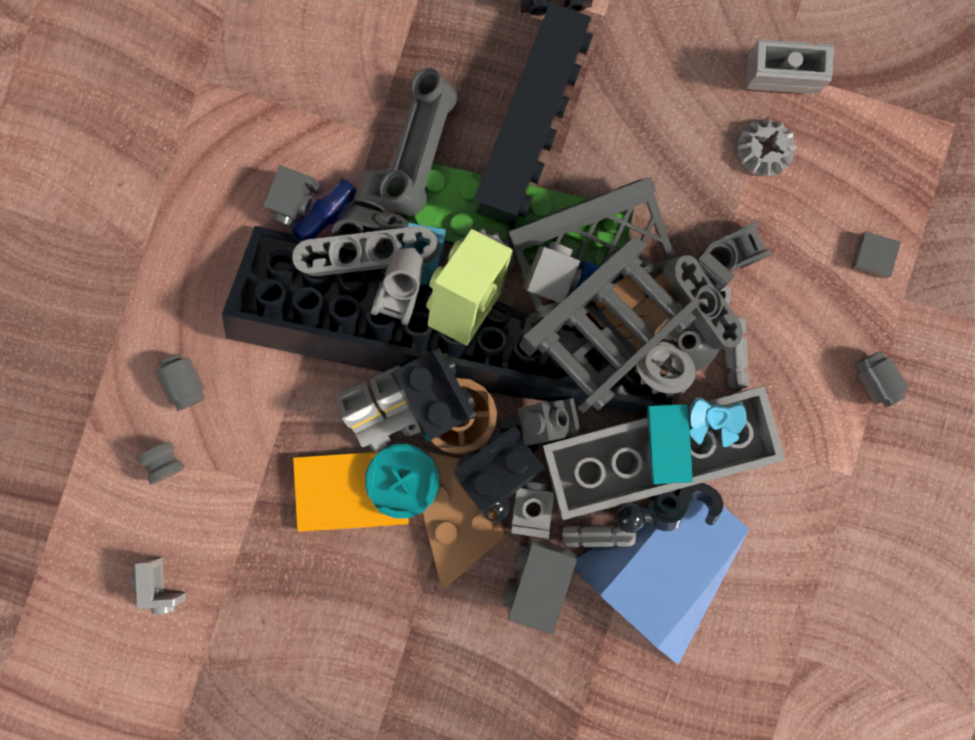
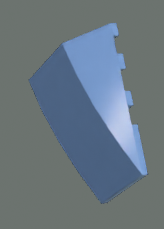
(666, 575)

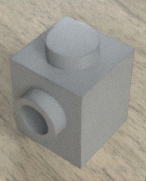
(553, 272)

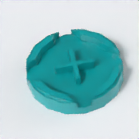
(402, 481)

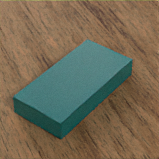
(669, 444)

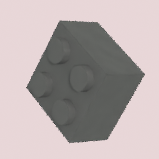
(540, 583)

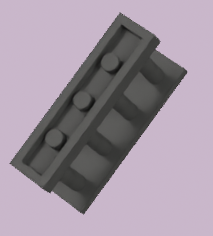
(600, 288)

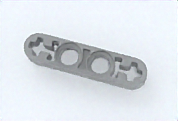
(365, 246)

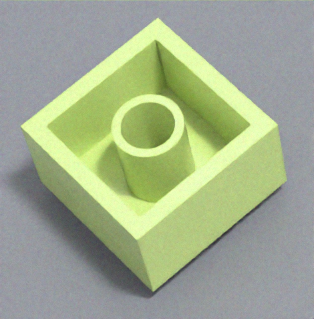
(467, 286)

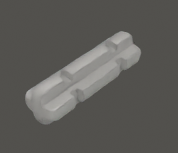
(737, 360)
(597, 536)

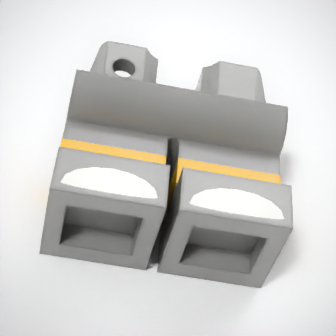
(379, 415)

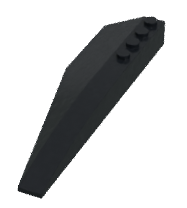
(332, 321)

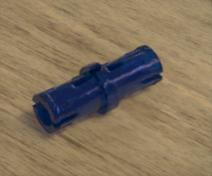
(325, 211)

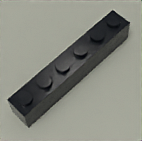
(531, 115)

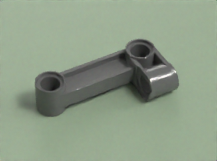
(404, 185)

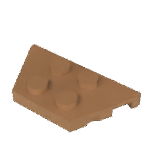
(456, 526)

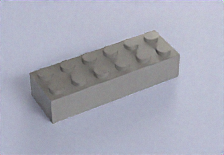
(614, 462)

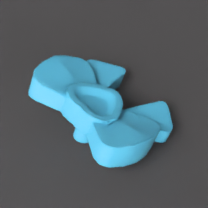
(728, 418)

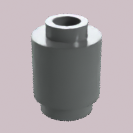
(881, 379)
(180, 382)

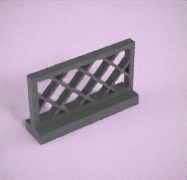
(590, 212)

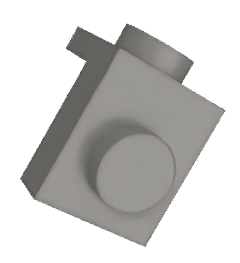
(148, 583)

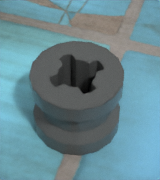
(160, 462)

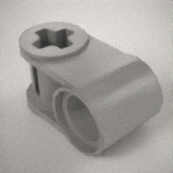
(399, 291)

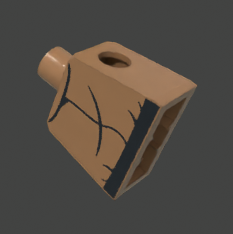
(639, 303)

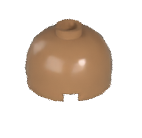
(475, 432)

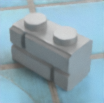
(789, 66)

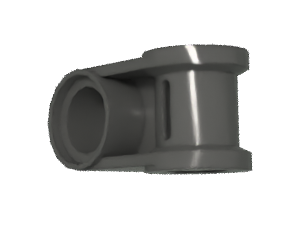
(368, 221)
(739, 248)

